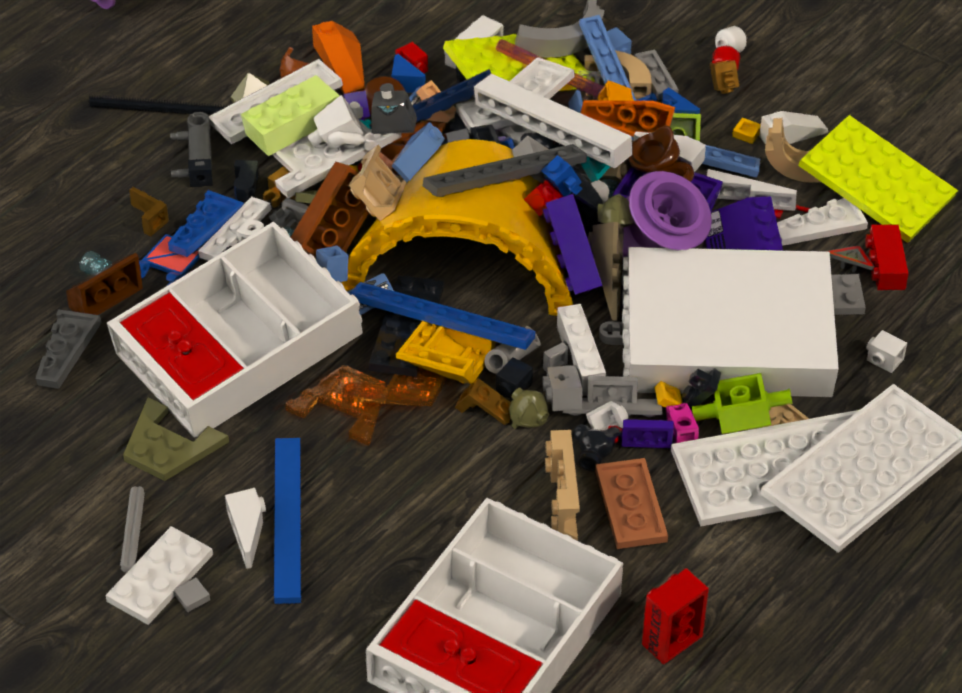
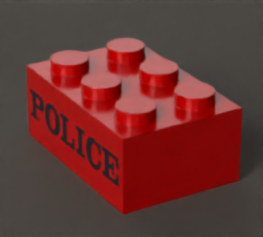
(674, 615)

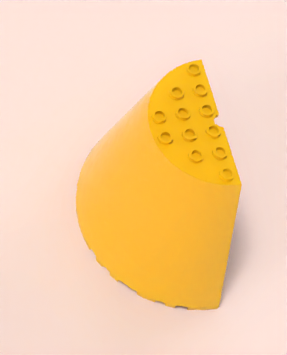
(484, 214)

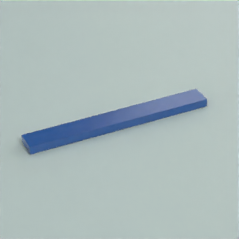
(443, 316)
(287, 521)

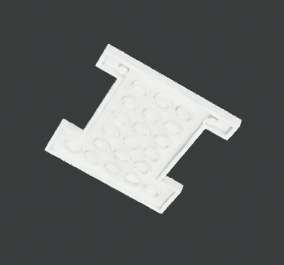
(303, 160)

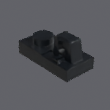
(702, 387)

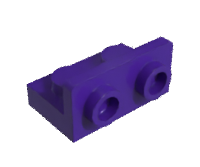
(647, 433)

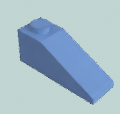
(418, 151)

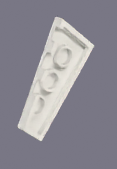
(830, 220)

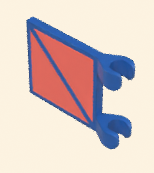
(168, 261)

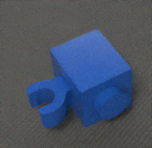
(562, 176)

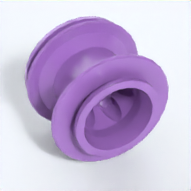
(666, 213)

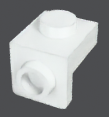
(607, 415)

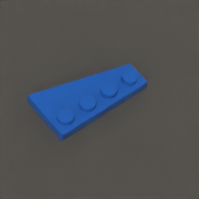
(204, 223)

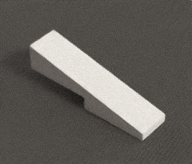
(740, 188)

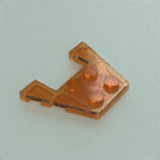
(403, 390)
(338, 392)

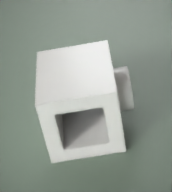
(886, 351)

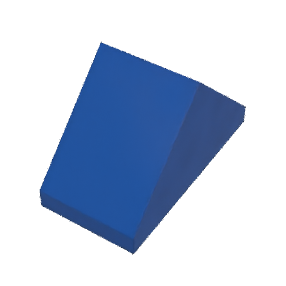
(407, 74)

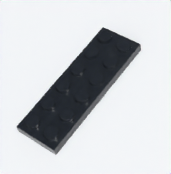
(398, 328)

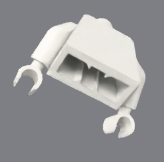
(339, 126)

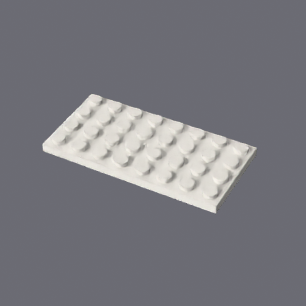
(864, 467)
(729, 469)

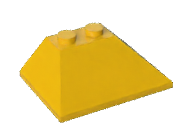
(446, 352)

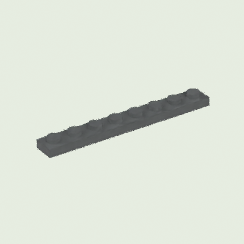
(500, 171)

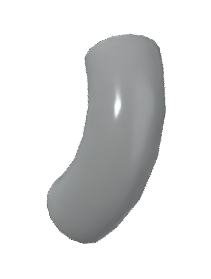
(500, 355)

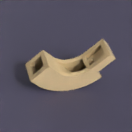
(635, 71)
(784, 156)

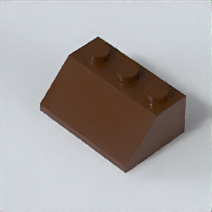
(106, 287)

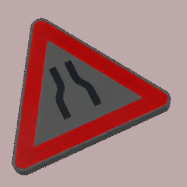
(853, 255)

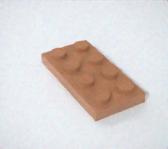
(631, 503)

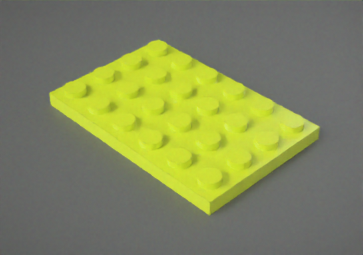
(480, 54)
(878, 178)

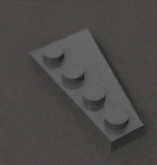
(68, 341)

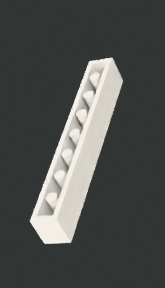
(553, 120)

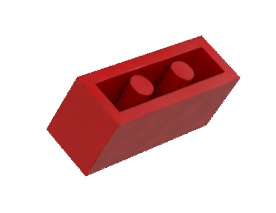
(887, 256)

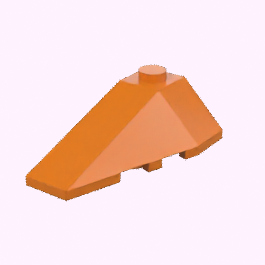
(340, 53)
(629, 115)

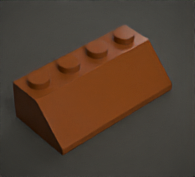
(333, 213)

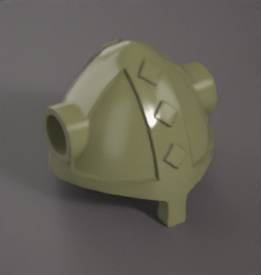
(616, 210)
(528, 408)

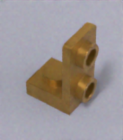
(155, 211)
(487, 398)

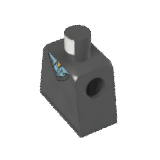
(392, 111)

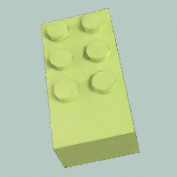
(287, 115)

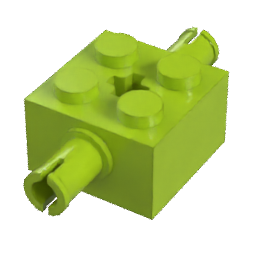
(742, 404)

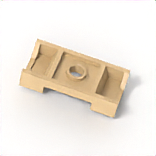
(377, 185)
(562, 470)

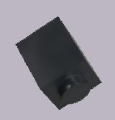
(513, 376)

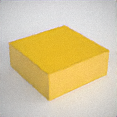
(746, 130)
(667, 394)

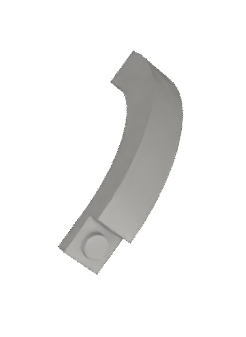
(556, 41)

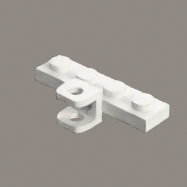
(237, 228)

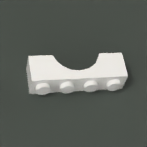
(576, 333)

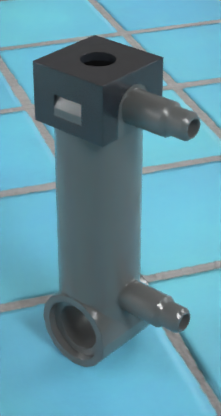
(199, 140)

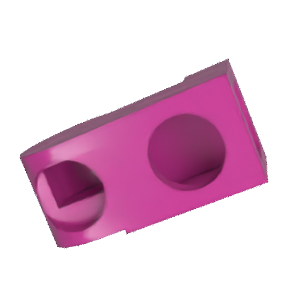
(683, 421)

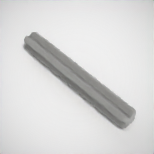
(132, 528)

